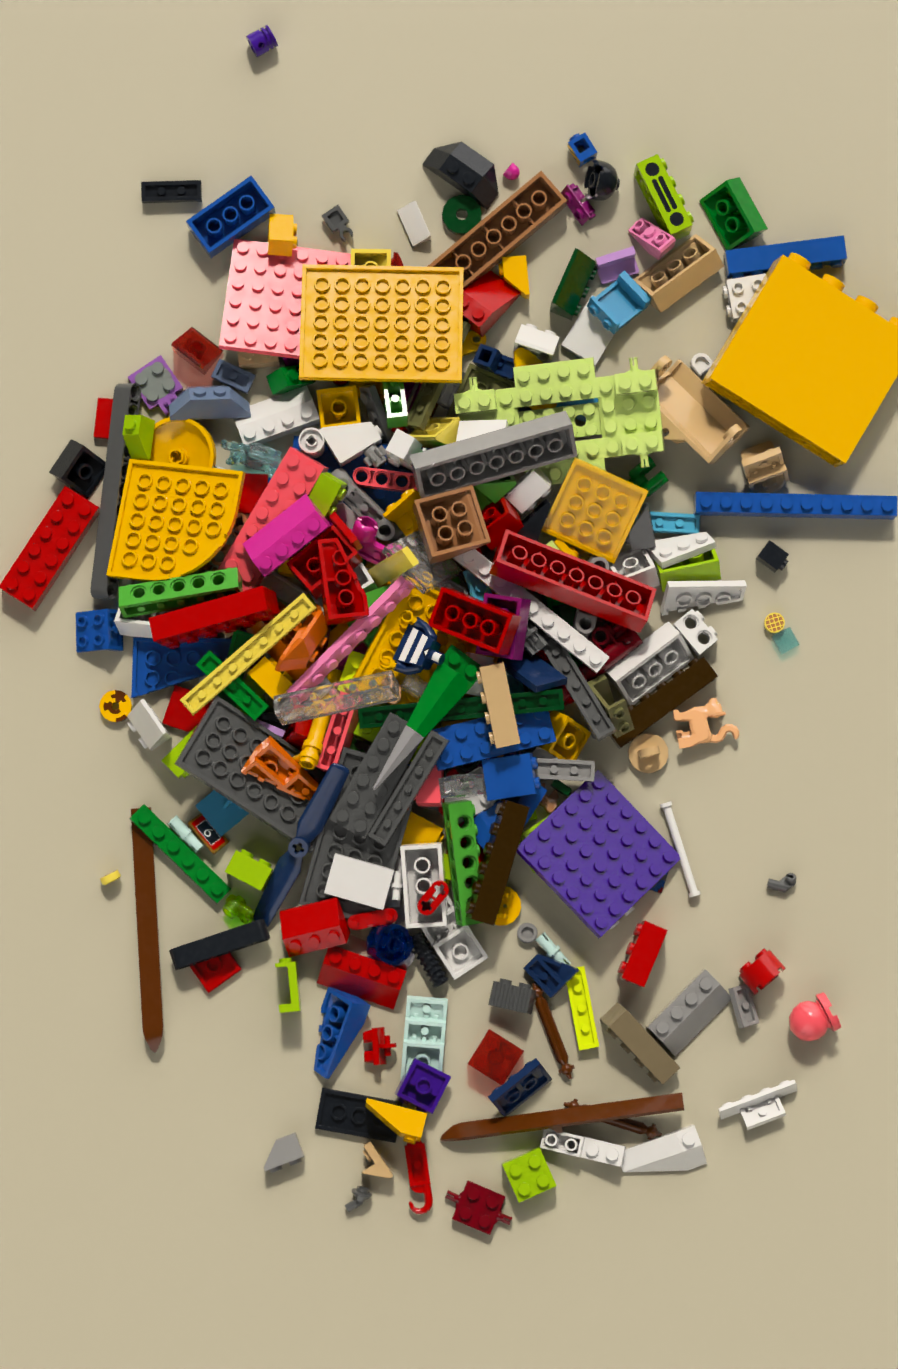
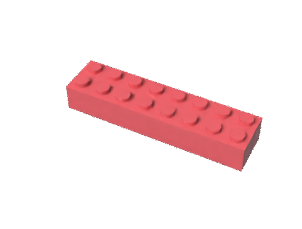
(291, 481)

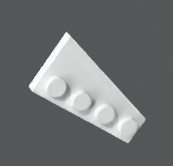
(688, 594)

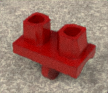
(381, 1046)

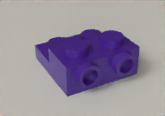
(422, 1086)

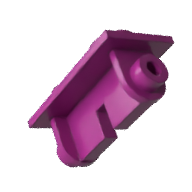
(580, 210)

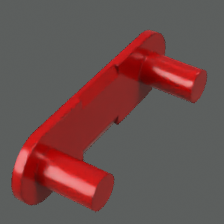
(372, 918)

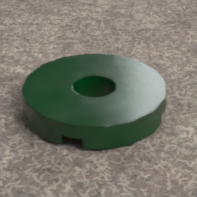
(457, 204)

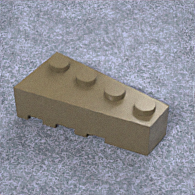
(639, 1043)

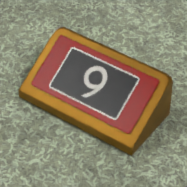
(208, 834)

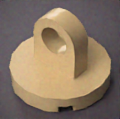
(648, 753)

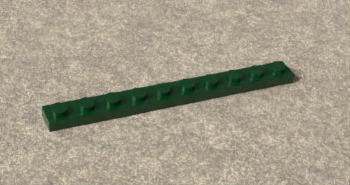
(466, 707)

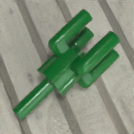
(638, 477)

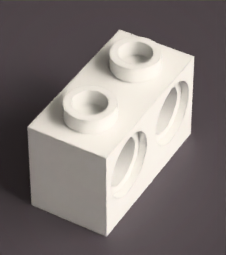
(691, 635)

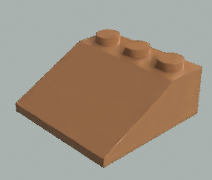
(450, 523)

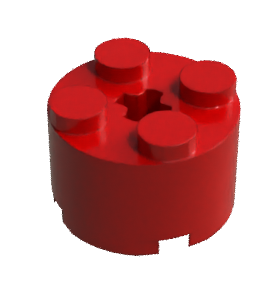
(761, 971)

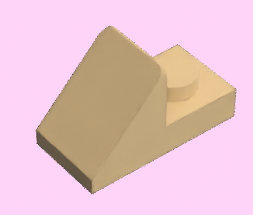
(379, 1167)

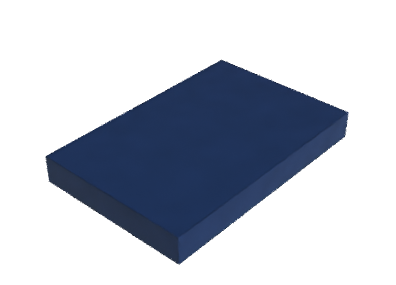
(534, 672)

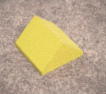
(438, 432)

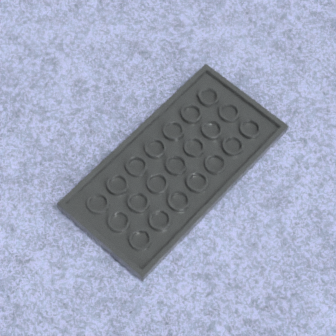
(220, 751)
(342, 841)

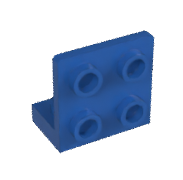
(97, 631)

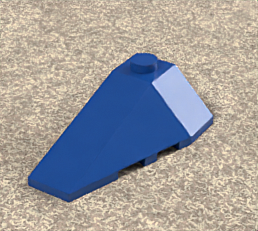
(486, 818)
(341, 1023)

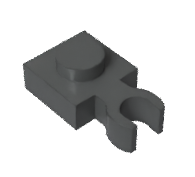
(336, 221)

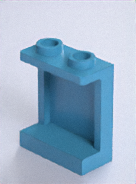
(619, 303)

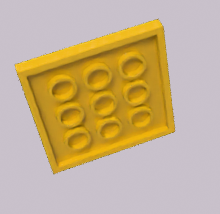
(594, 510)

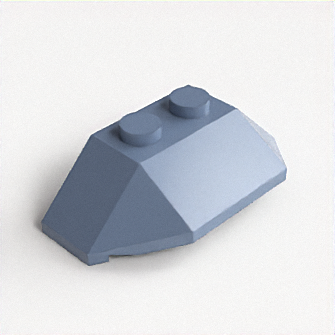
(209, 403)

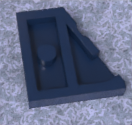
(550, 973)

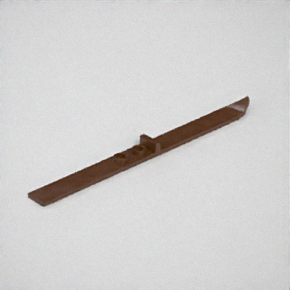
(147, 937)
(564, 1117)

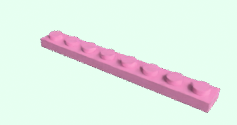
(353, 635)

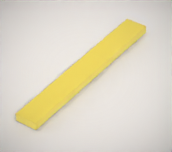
(248, 654)

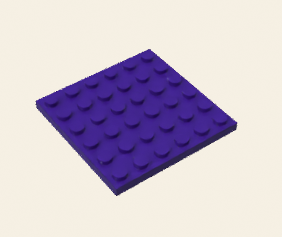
(598, 854)

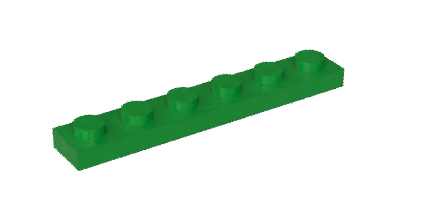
(180, 853)

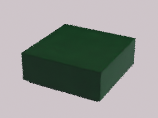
(561, 787)

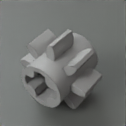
(375, 456)

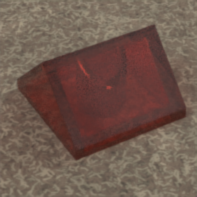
(196, 350)

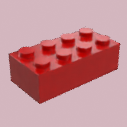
(474, 621)

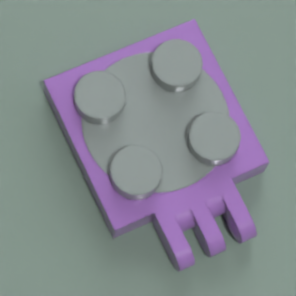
(157, 384)

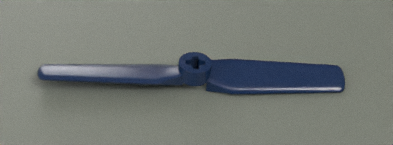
(309, 826)

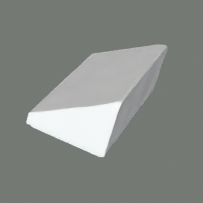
(414, 224)

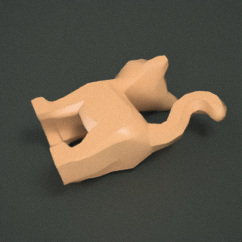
(698, 724)

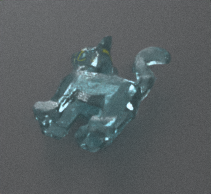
(254, 456)

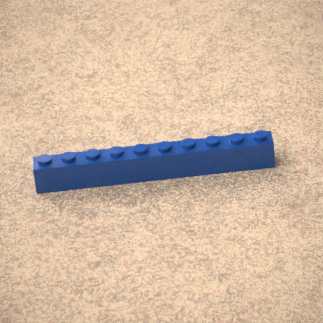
(795, 505)

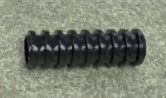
(428, 960)

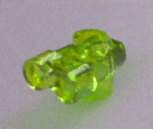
(237, 906)

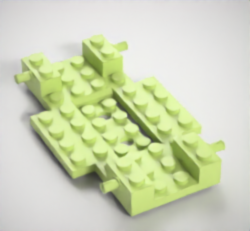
(624, 415)

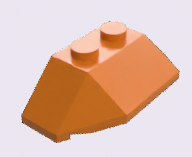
(305, 643)

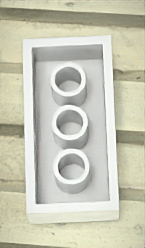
(421, 867)

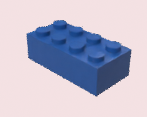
(230, 216)

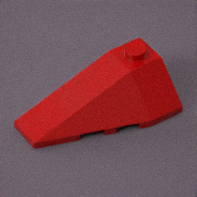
(341, 590)

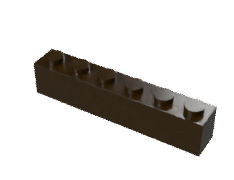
(667, 698)
(497, 862)

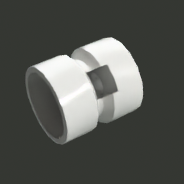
(312, 442)

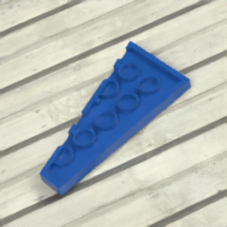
(160, 667)

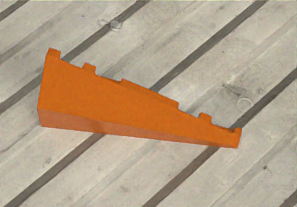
(274, 765)

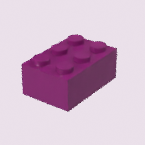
(519, 607)

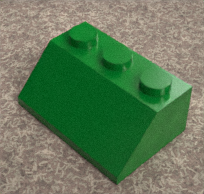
(733, 214)

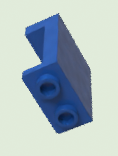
(511, 776)

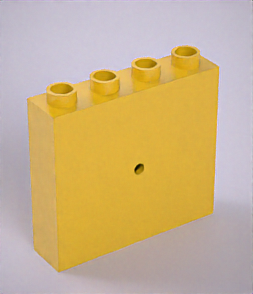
(808, 359)

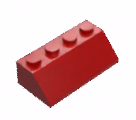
(361, 976)

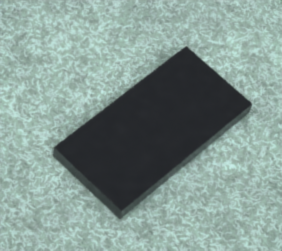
(347, 1114)

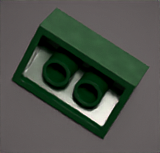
(573, 285)

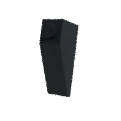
(534, 521)

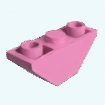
(652, 238)

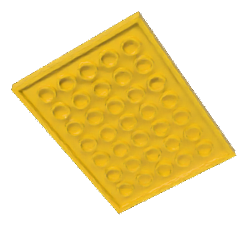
(381, 323)

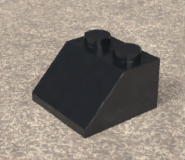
(79, 468)

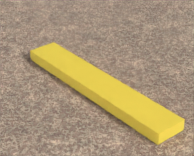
(393, 566)

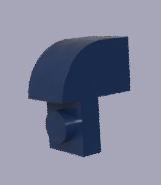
(494, 362)

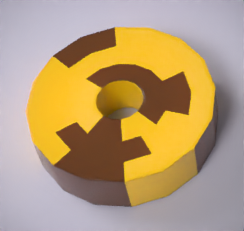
(109, 699)

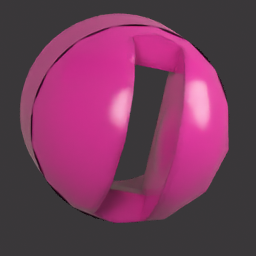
(512, 172)

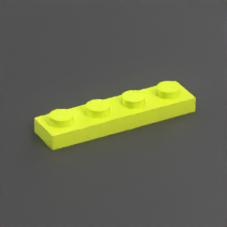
(582, 1011)

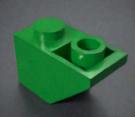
(286, 380)

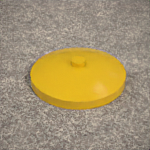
(182, 443)

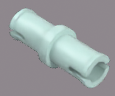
(186, 834)
(551, 949)

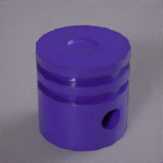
(261, 41)

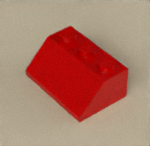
(314, 927)

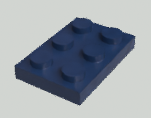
(519, 1087)

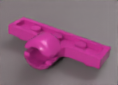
(365, 530)

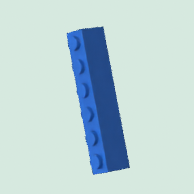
(760, 258)

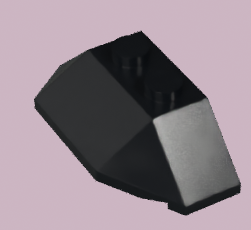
(465, 171)

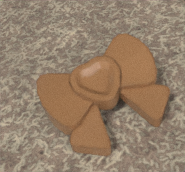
(549, 802)

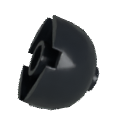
(601, 181)

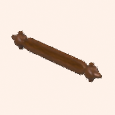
(552, 1032)
(626, 1124)

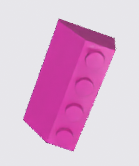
(286, 535)

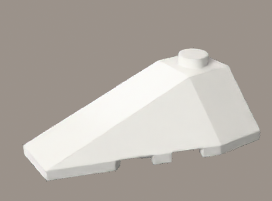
(670, 1152)

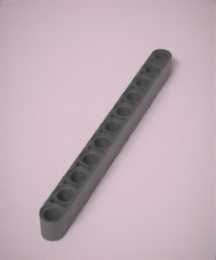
(125, 402)

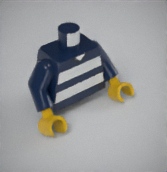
(417, 649)

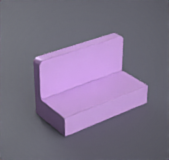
(615, 263)

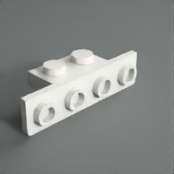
(761, 1107)

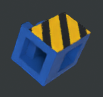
(582, 141)

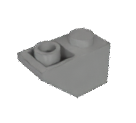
(284, 1150)

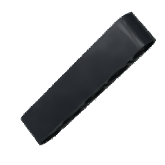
(219, 944)

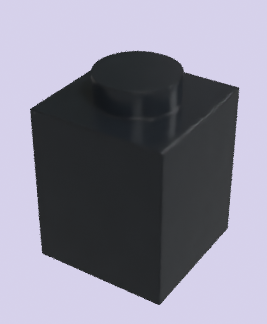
(773, 557)

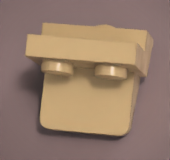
(764, 468)

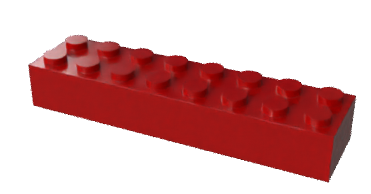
(572, 581)

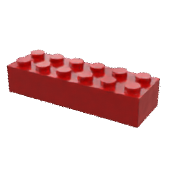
(50, 548)
(214, 617)

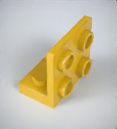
(402, 512)

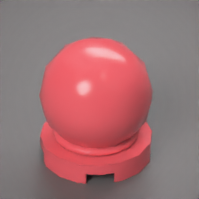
(812, 1019)

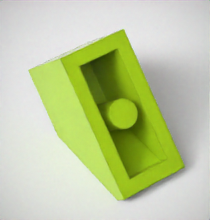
(138, 436)

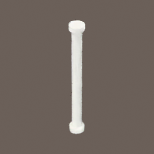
(680, 849)

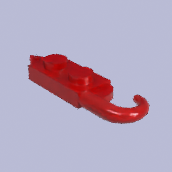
(419, 1174)

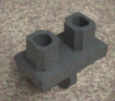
(534, 641)

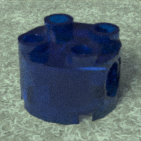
(389, 943)

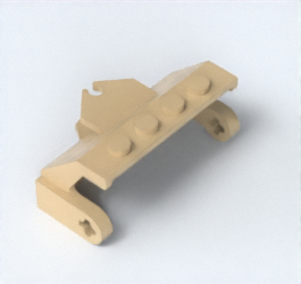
(695, 412)

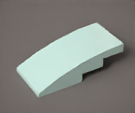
(424, 1031)

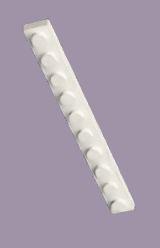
(538, 614)

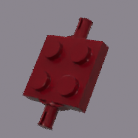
(478, 1207)

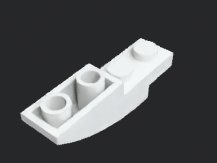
(583, 1147)

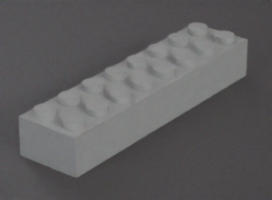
(494, 455)

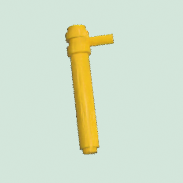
(313, 746)

